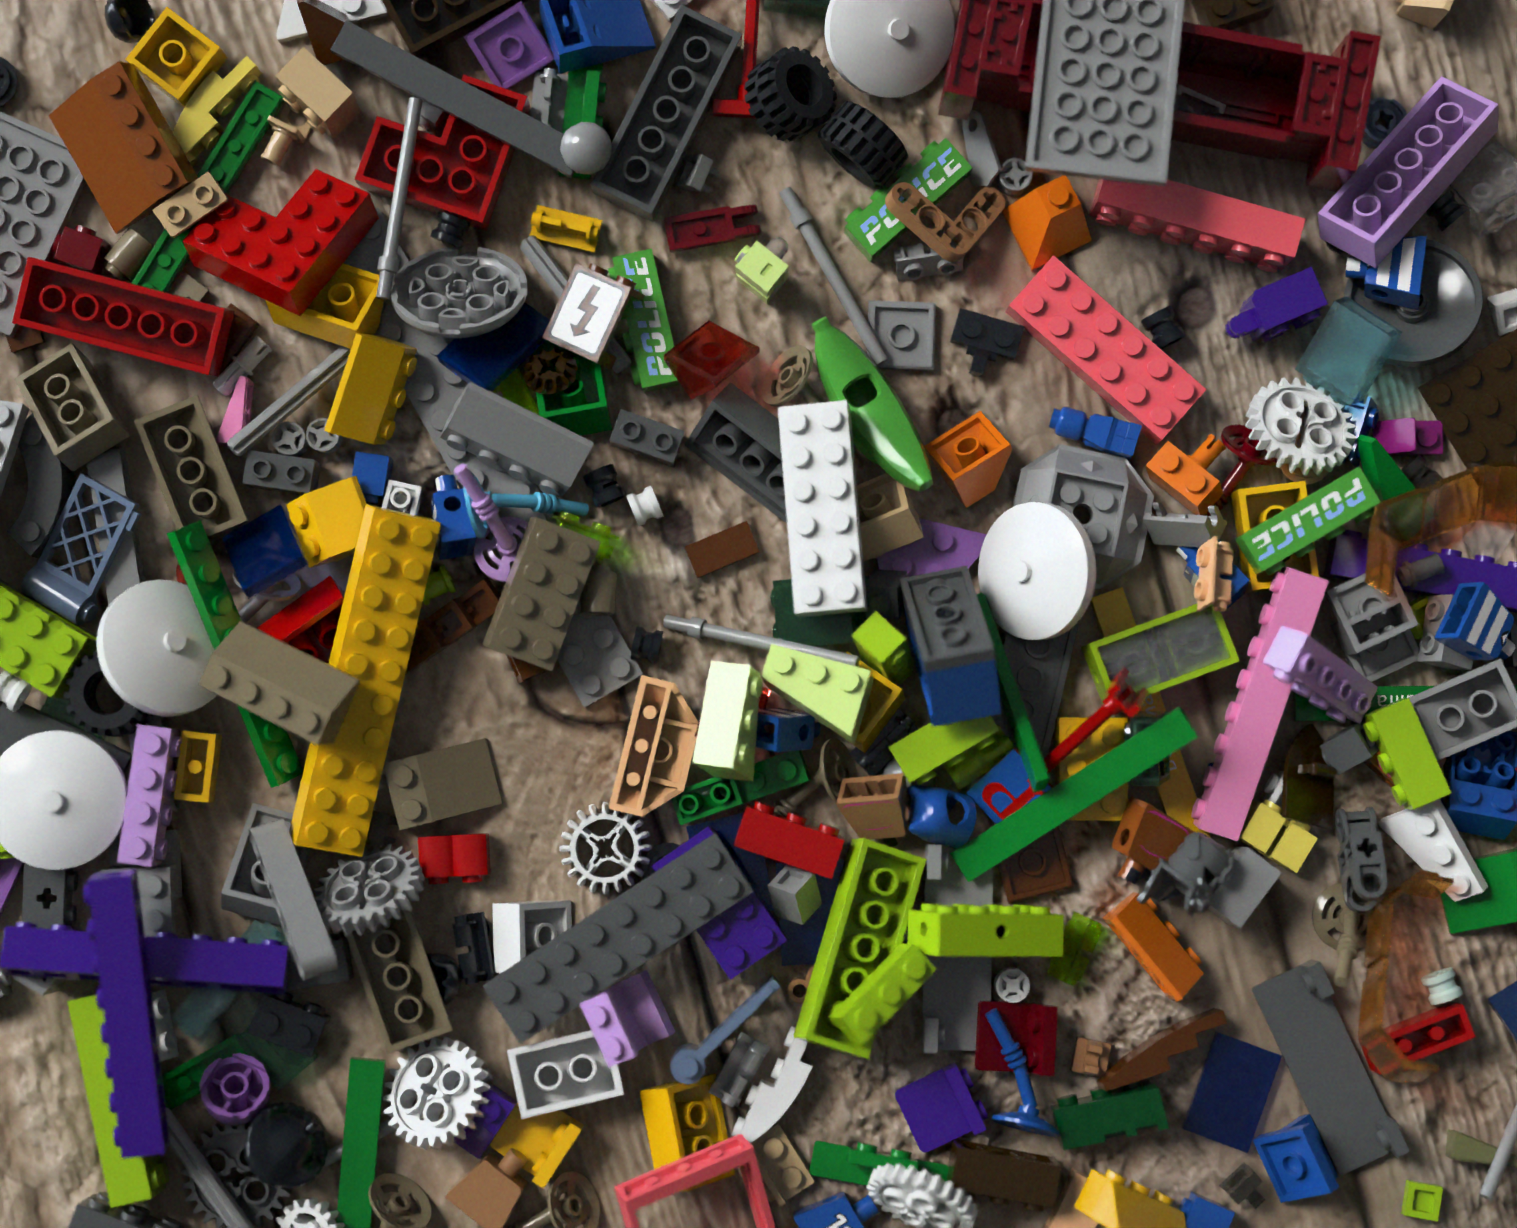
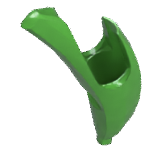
(878, 417)

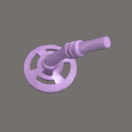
(503, 535)

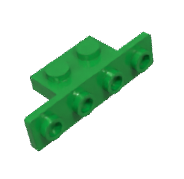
(582, 101)
(857, 1163)

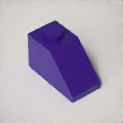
(495, 1114)

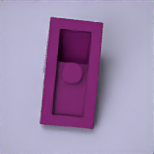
(1410, 437)

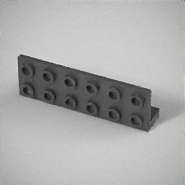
(1327, 1067)

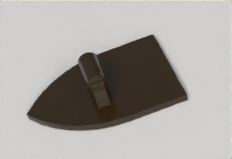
(1308, 781)

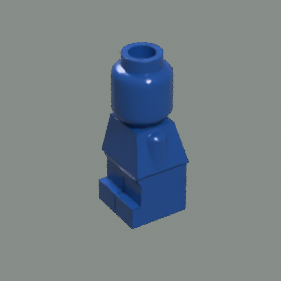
(1098, 431)

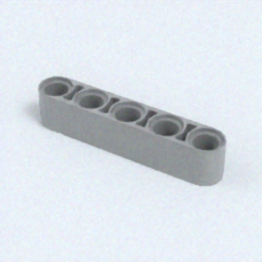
(293, 899)

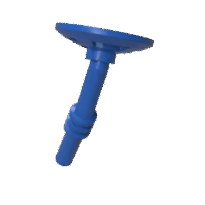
(1027, 1115)

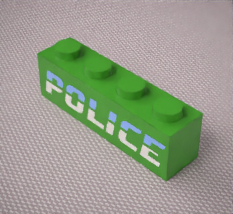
(933, 176)
(647, 322)
(1307, 521)

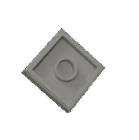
(904, 333)

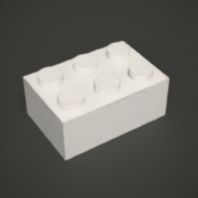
(562, 1074)

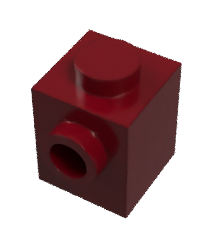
(81, 249)

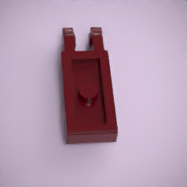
(708, 227)

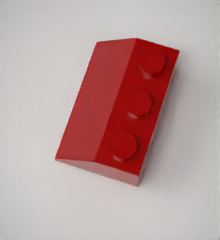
(310, 620)

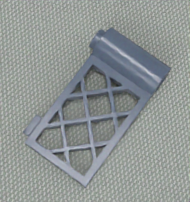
(65, 591)
(690, 1059)

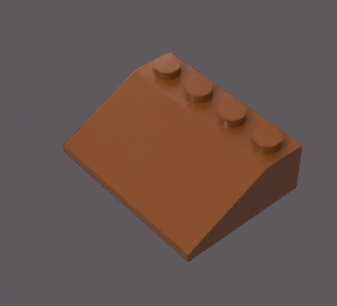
(122, 145)

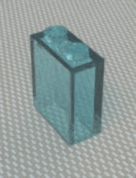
(1348, 351)

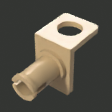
(282, 137)

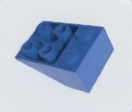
(594, 31)
(1483, 787)

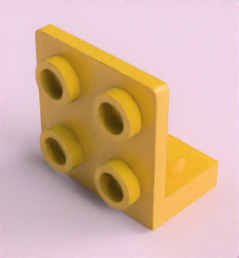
(540, 1139)

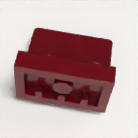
(1029, 1024)

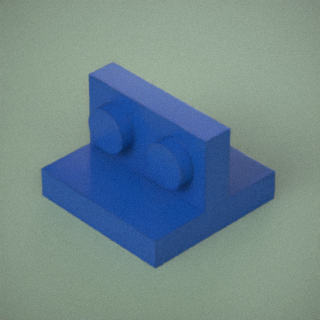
(1297, 1160)

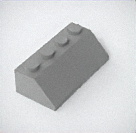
(515, 440)

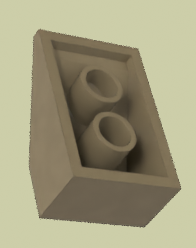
(442, 784)

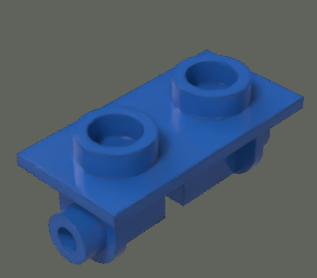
(1364, 417)

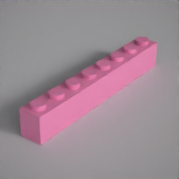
(1257, 709)

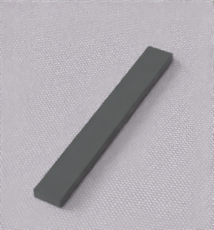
(451, 95)

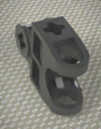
(1360, 857)

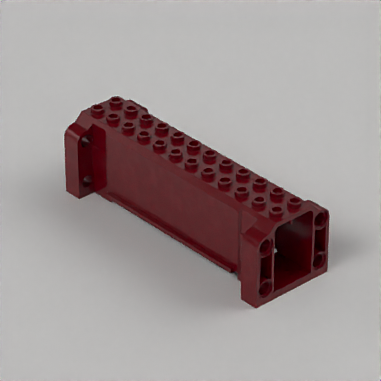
(1274, 93)

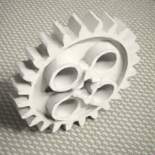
(1324, 429)
(459, 1103)
(920, 1198)

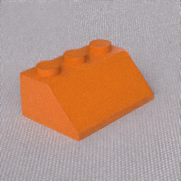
(1155, 946)

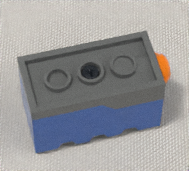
(950, 646)

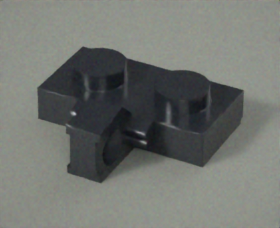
(986, 338)

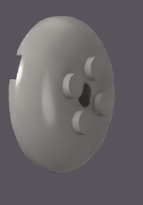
(459, 292)

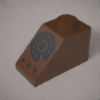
(323, 27)

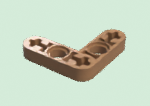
(954, 230)

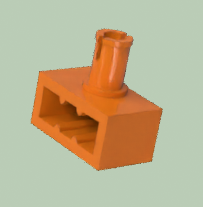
(1187, 476)

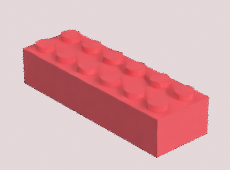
(1201, 219)
(1105, 350)

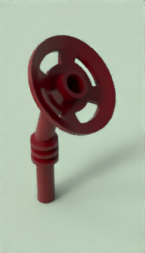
(1247, 457)

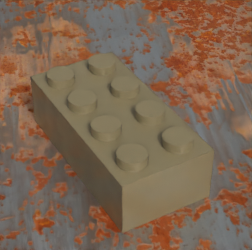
(541, 593)

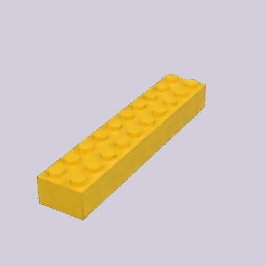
(374, 646)

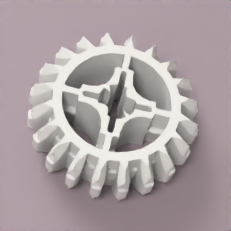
(588, 871)

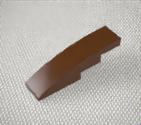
(452, 622)
(1151, 1055)

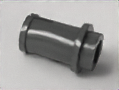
(1420, 570)

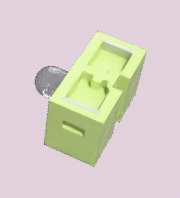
(762, 269)

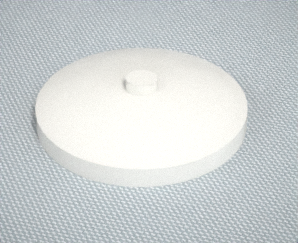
(889, 44)
(1037, 570)
(156, 648)
(59, 799)

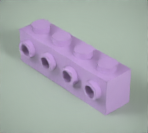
(1319, 675)
(149, 796)

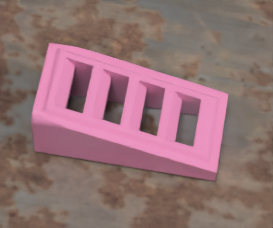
(238, 410)

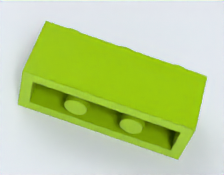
(884, 649)
(940, 744)
(1406, 754)
(882, 993)

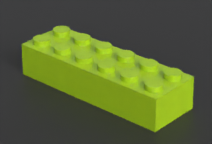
(860, 933)
(125, 1178)

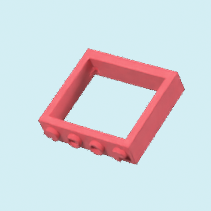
(692, 1171)

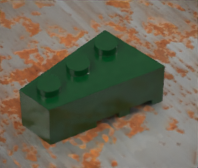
(1108, 1114)

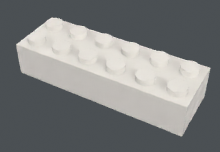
(822, 509)

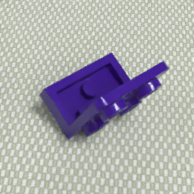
(941, 1107)

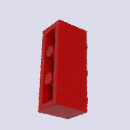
(789, 839)
(1428, 1032)

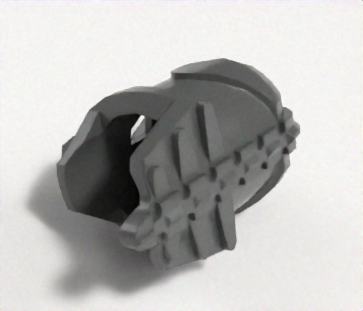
(1193, 871)

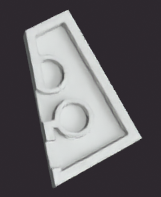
(1436, 847)

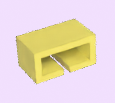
(1276, 837)

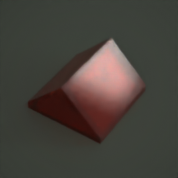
(708, 358)

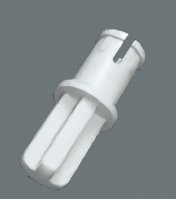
(241, 365)

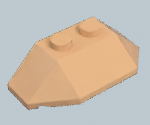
(655, 749)

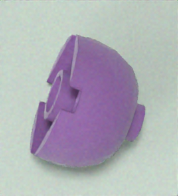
(235, 1089)

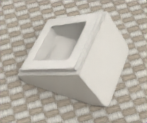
(1504, 311)

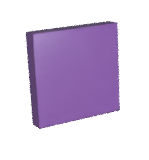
(509, 46)

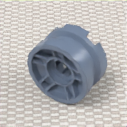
(1383, 108)

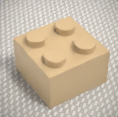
(318, 93)

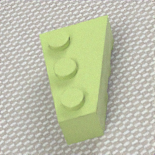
(821, 687)

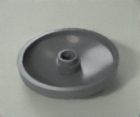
(1446, 313)

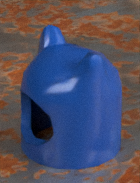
(930, 814)

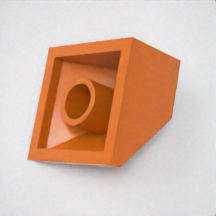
(1048, 222)
(970, 458)

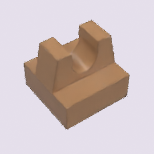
(1090, 1056)

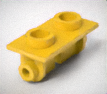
(565, 228)

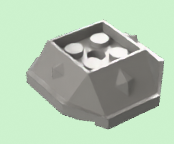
(1104, 487)

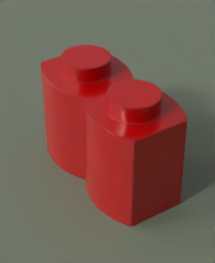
(454, 856)

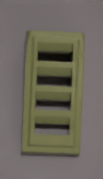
(1468, 1149)

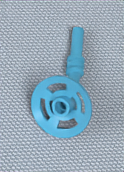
(537, 502)

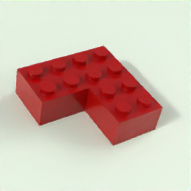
(448, 173)
(285, 255)

